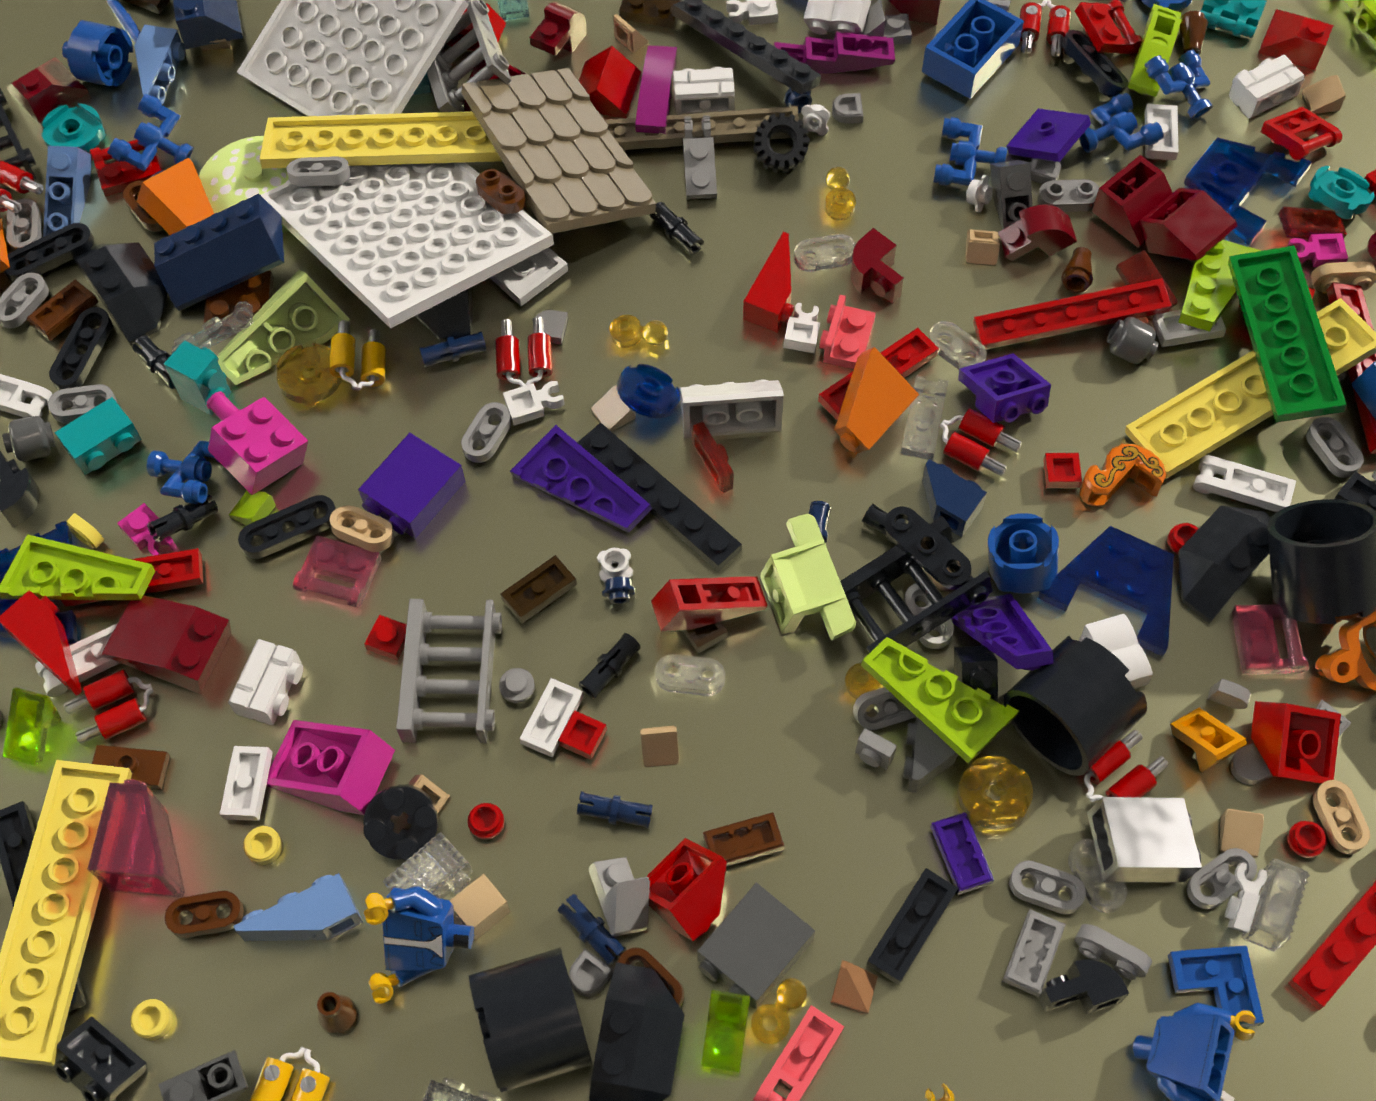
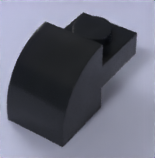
(17, 492)
(1090, 982)

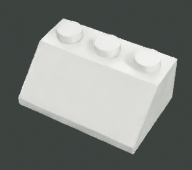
(733, 407)

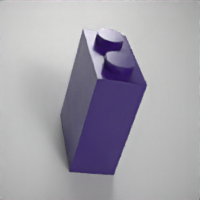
(411, 486)

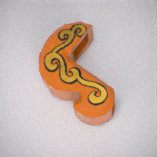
(1119, 465)

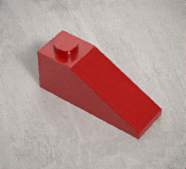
(770, 296)
(706, 601)
(43, 635)

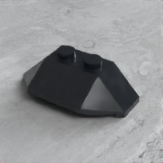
(126, 286)
(450, 317)
(1222, 558)
(636, 1038)

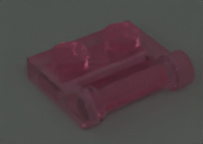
(339, 562)
(1258, 641)

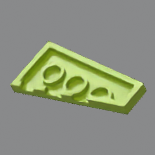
(1210, 286)
(73, 573)
(951, 709)

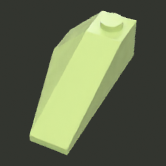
(291, 317)

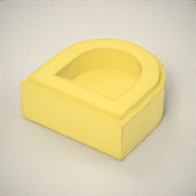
(84, 532)

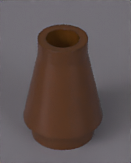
(1193, 30)
(1078, 272)
(341, 1017)

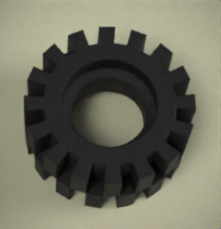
(794, 130)

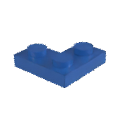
(1221, 970)

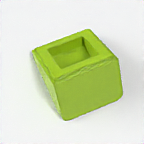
(252, 507)

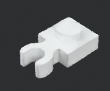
(754, 10)
(802, 330)
(528, 404)

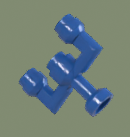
(1184, 78)
(1120, 126)
(151, 137)
(965, 153)
(192, 469)

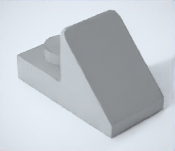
(888, 26)
(621, 896)

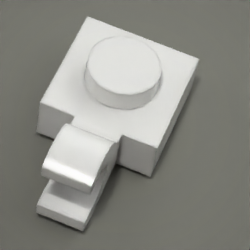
(1243, 907)

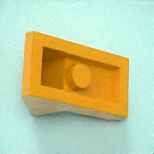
(1208, 737)

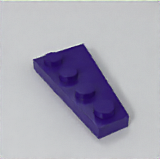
(577, 477)
(1006, 631)

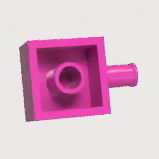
(254, 442)

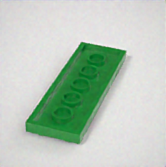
(1286, 334)

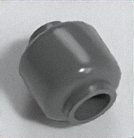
(1132, 340)
(29, 438)

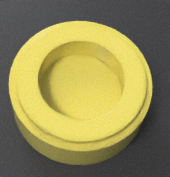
(263, 845)
(151, 1019)

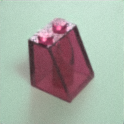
(135, 844)

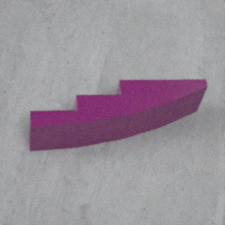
(844, 53)
(656, 89)

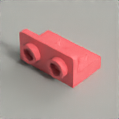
(847, 334)

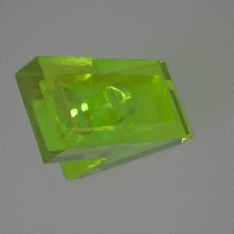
(28, 726)
(725, 1030)

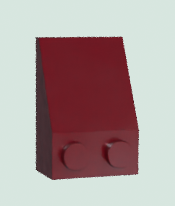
(169, 641)

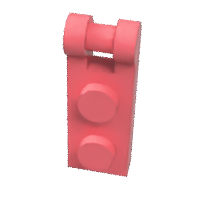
(801, 1057)

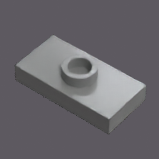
(1034, 953)

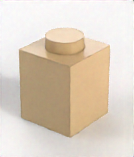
(479, 906)

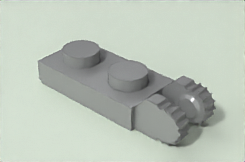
(699, 161)

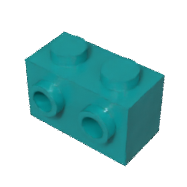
(196, 375)
(98, 436)

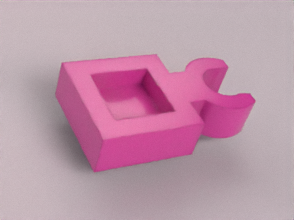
(1321, 249)
(136, 530)

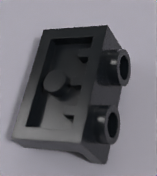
(97, 1062)

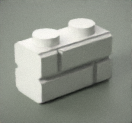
(1266, 86)
(703, 90)
(266, 682)

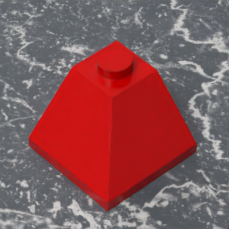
(1297, 38)
(1296, 740)
(688, 888)

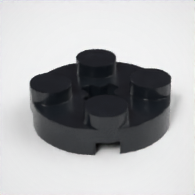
(393, 801)

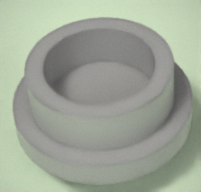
(516, 685)

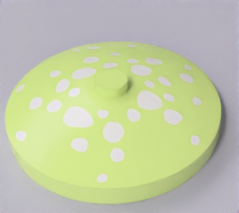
(237, 174)

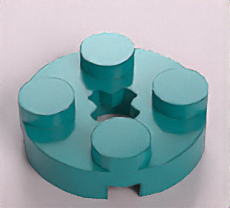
(61, 119)
(1341, 191)

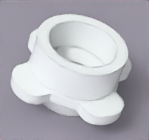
(818, 113)
(979, 193)
(611, 556)

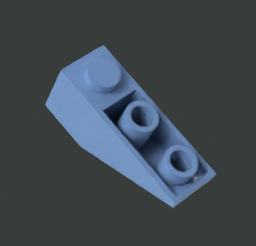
(157, 57)
(66, 186)
(309, 915)

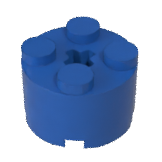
(98, 53)
(1023, 554)

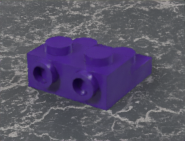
(1006, 388)

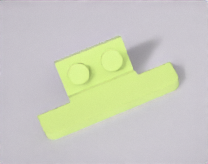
(806, 582)

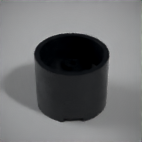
(1323, 560)
(1076, 705)
(529, 1020)

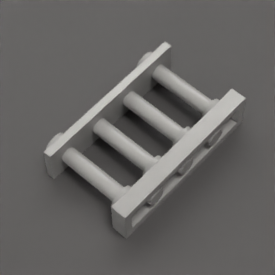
(445, 81)
(419, 653)

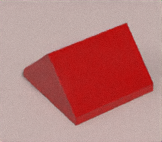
(610, 82)

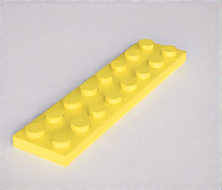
(378, 139)
(1237, 397)
(52, 914)

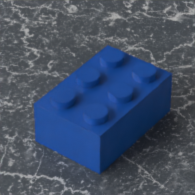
(972, 46)

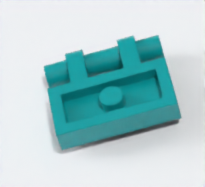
(1234, 15)

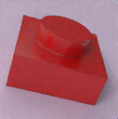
(1062, 470)
(387, 638)
(582, 735)

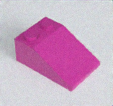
(330, 765)

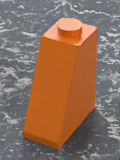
(175, 197)
(872, 401)

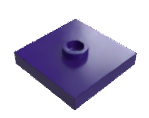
(1048, 135)

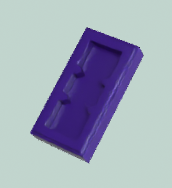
(962, 853)

